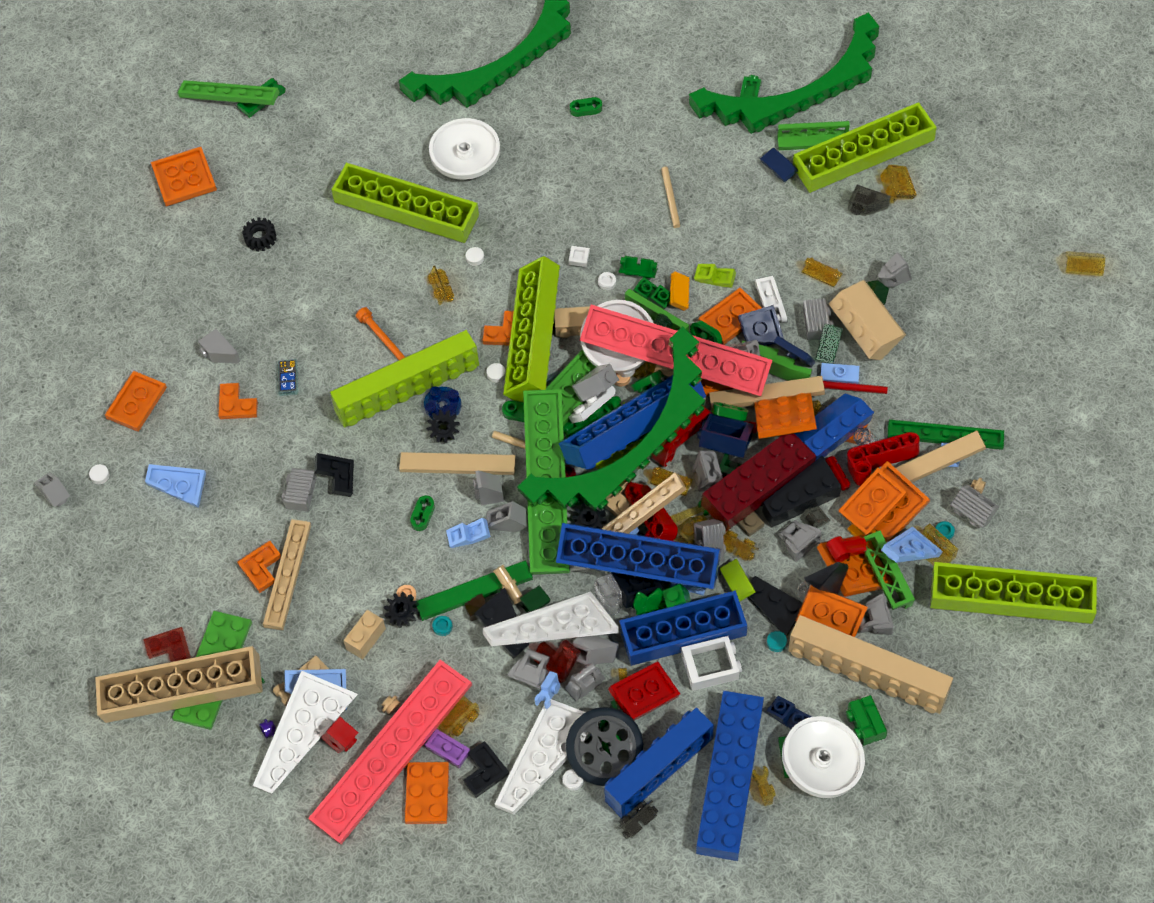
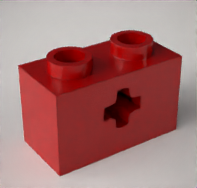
(340, 736)

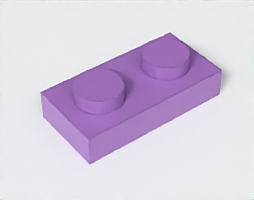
(447, 748)

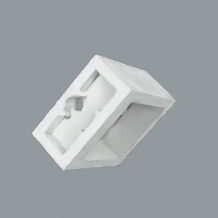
(716, 678)

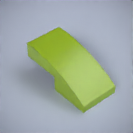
(715, 276)
(737, 579)

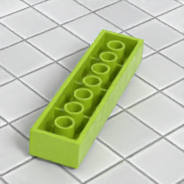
(864, 147)
(405, 202)
(531, 328)
(405, 378)
(1013, 592)

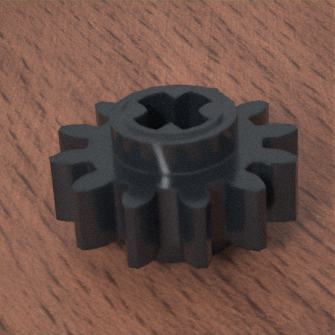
(443, 434)
(586, 513)
(401, 617)

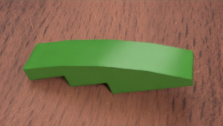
(783, 366)

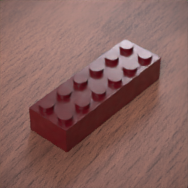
(756, 480)

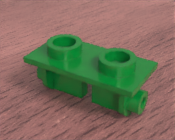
(646, 268)

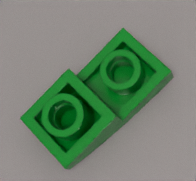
(658, 295)

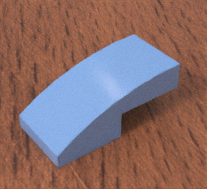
(468, 534)

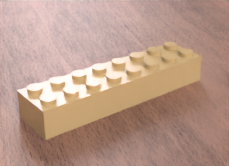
(870, 664)
(178, 684)

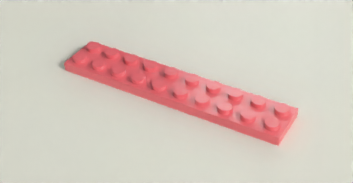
(651, 341)
(390, 752)

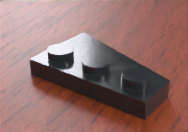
(775, 604)
(498, 610)

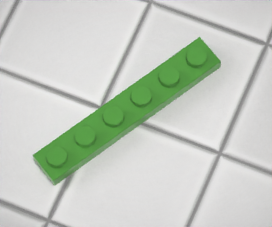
(228, 92)

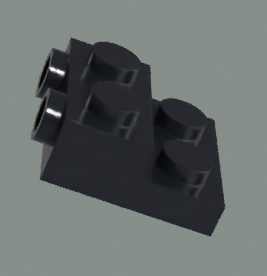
(631, 585)

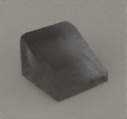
(814, 517)

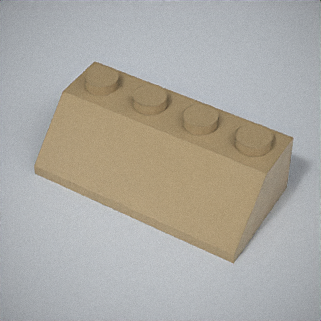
(867, 320)

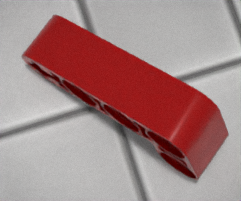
(683, 435)
(875, 454)
(660, 524)

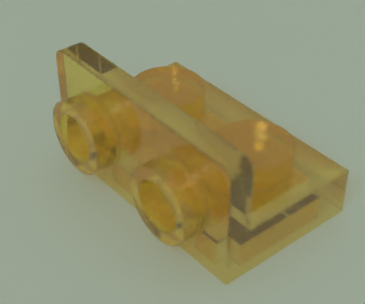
(897, 183)
(459, 717)

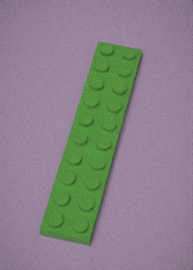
(544, 459)

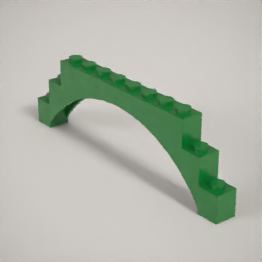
(476, 83)
(765, 111)
(601, 484)

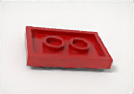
(644, 691)

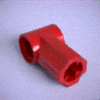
(844, 548)

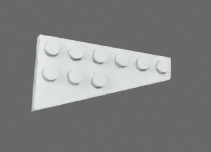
(566, 619)
(306, 718)
(540, 756)

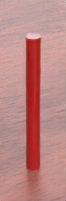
(855, 387)

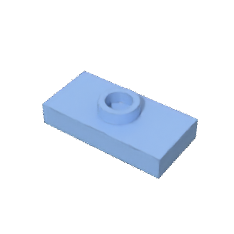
(840, 373)

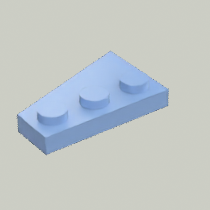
(178, 482)
(910, 546)
(334, 676)

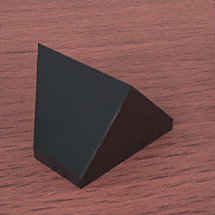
(829, 578)

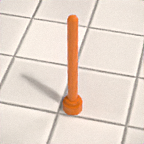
(365, 316)

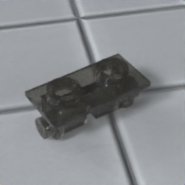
(630, 823)

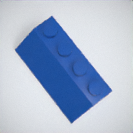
(836, 424)

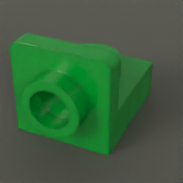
(750, 86)

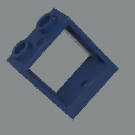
(725, 435)

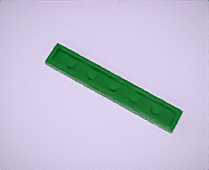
(945, 433)
(461, 594)

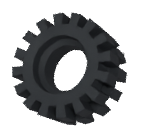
(255, 226)

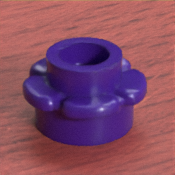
(267, 728)

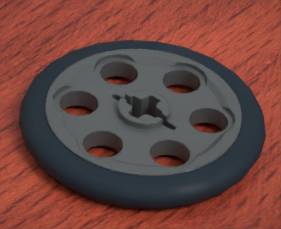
(589, 722)

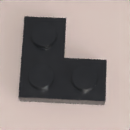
(340, 469)
(490, 770)

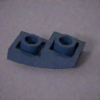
(779, 164)
(786, 712)

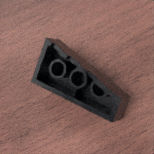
(806, 490)

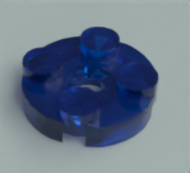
(439, 394)

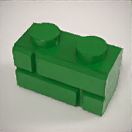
(867, 720)

